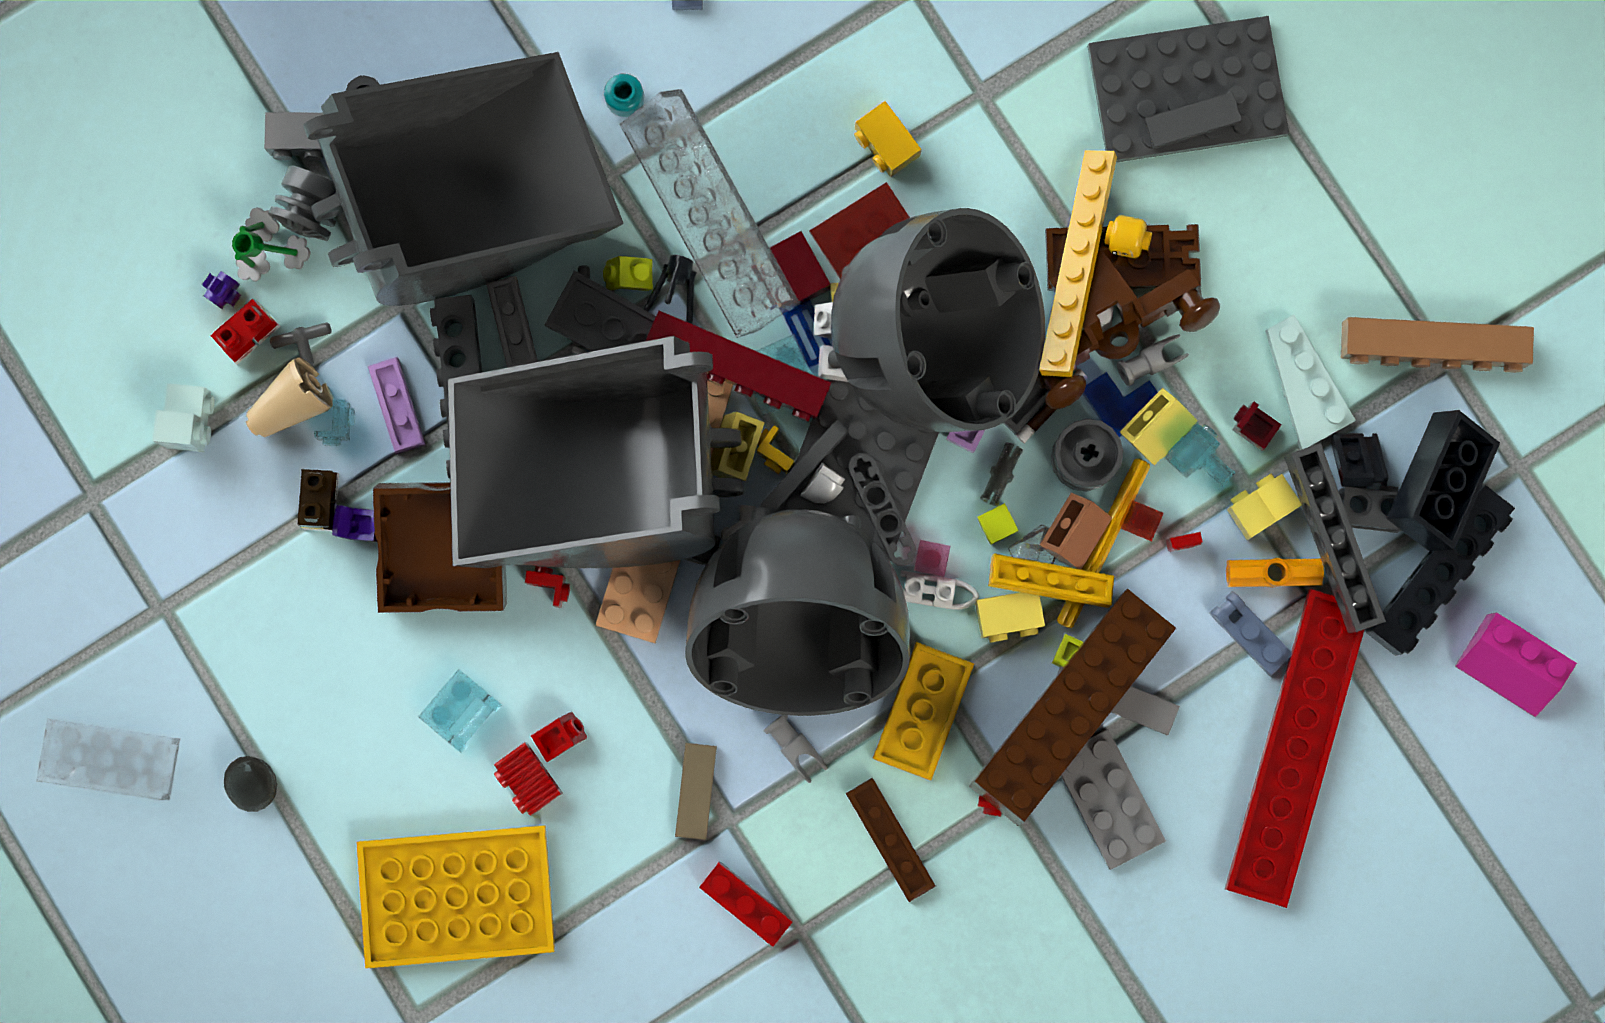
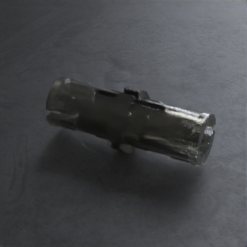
(1001, 474)

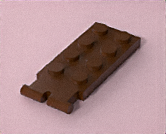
(1160, 263)

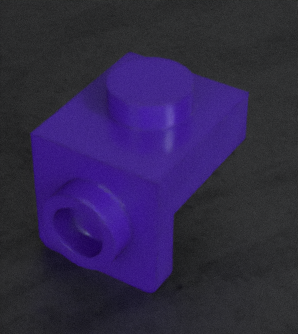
(354, 524)

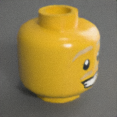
(1127, 236)

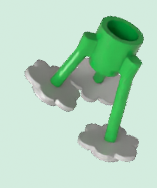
(250, 246)

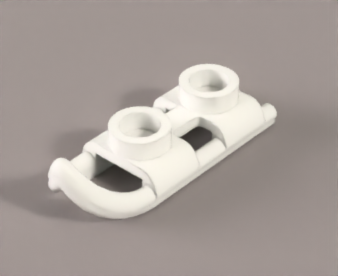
(943, 591)

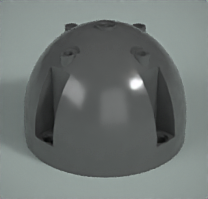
(941, 322)
(798, 616)

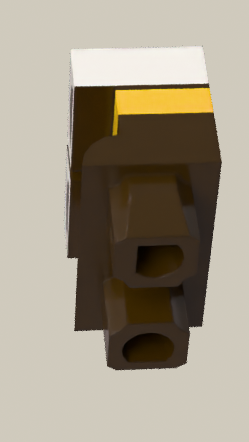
(316, 492)

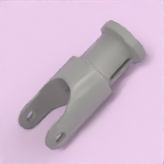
(1147, 362)
(793, 744)

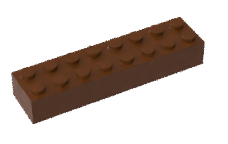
(1072, 707)

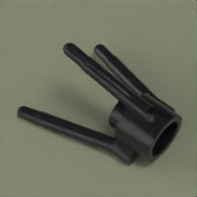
(677, 273)

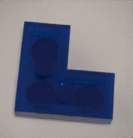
(1112, 406)

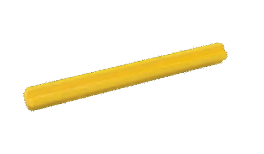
(1118, 512)

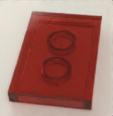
(857, 226)

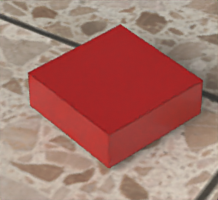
(1184, 541)

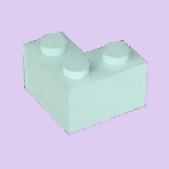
(184, 418)

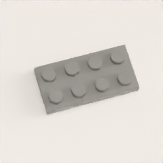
(1111, 802)

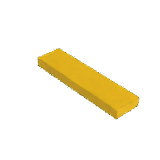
(1051, 580)

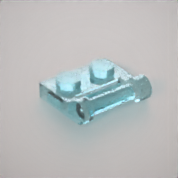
(452, 703)

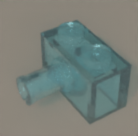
(1198, 451)

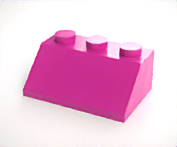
(1515, 664)

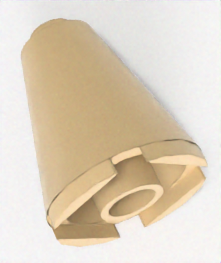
(289, 400)

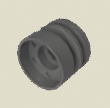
(306, 190)

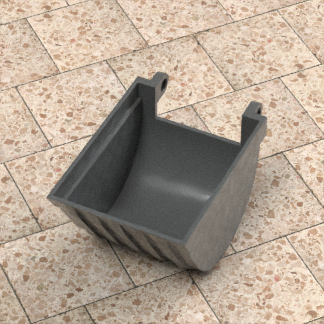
(460, 177)
(587, 460)

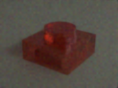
(1142, 520)

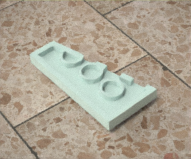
(1310, 392)

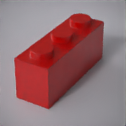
(746, 904)

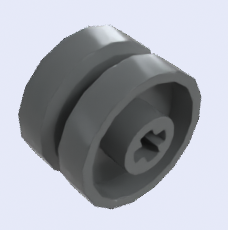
(1103, 447)

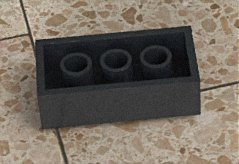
(1443, 480)

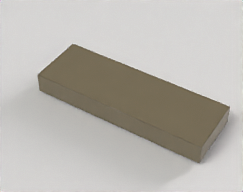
(696, 791)

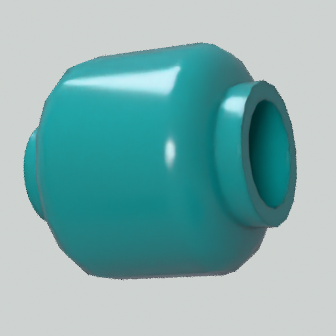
(624, 94)

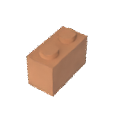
(1075, 531)

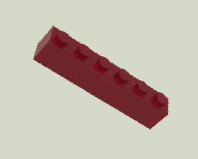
(749, 369)

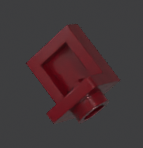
(1255, 425)

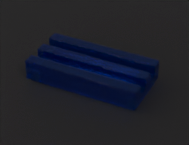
(797, 310)

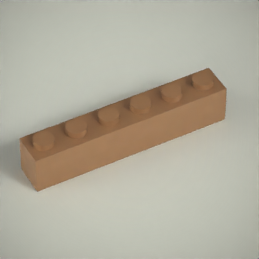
(1437, 343)

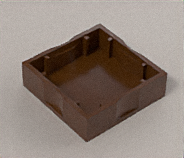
(416, 554)

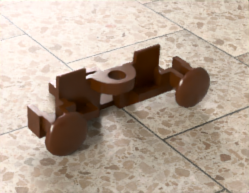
(1110, 289)

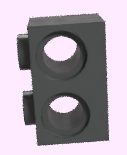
(1371, 515)

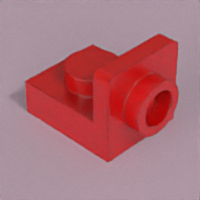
(559, 736)

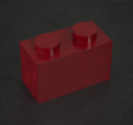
(801, 267)

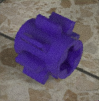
(221, 290)

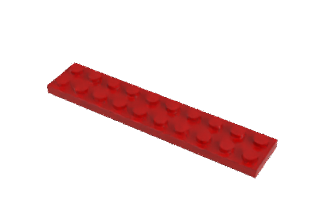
(1295, 753)

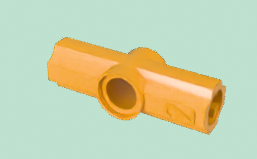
(1255, 572)

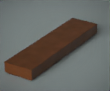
(890, 839)

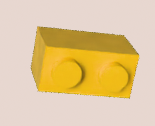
(886, 139)

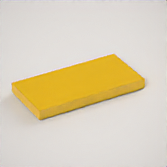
(923, 711)

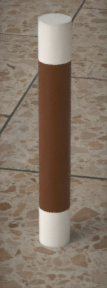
(1039, 418)

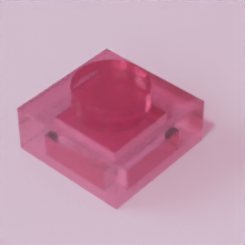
(932, 558)

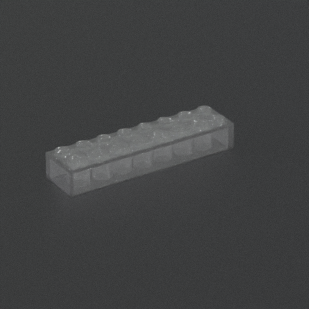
(708, 212)

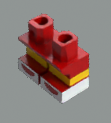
(238, 331)

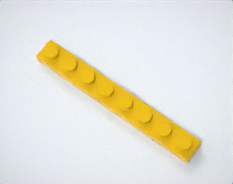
(1078, 264)

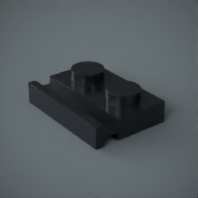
(1359, 460)

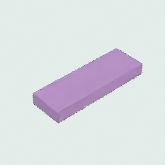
(396, 405)

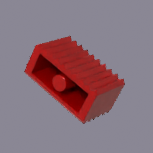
(527, 780)

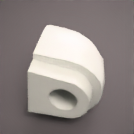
(823, 485)

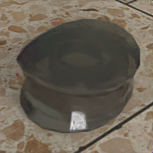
(250, 783)

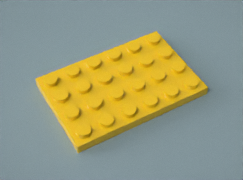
(455, 896)

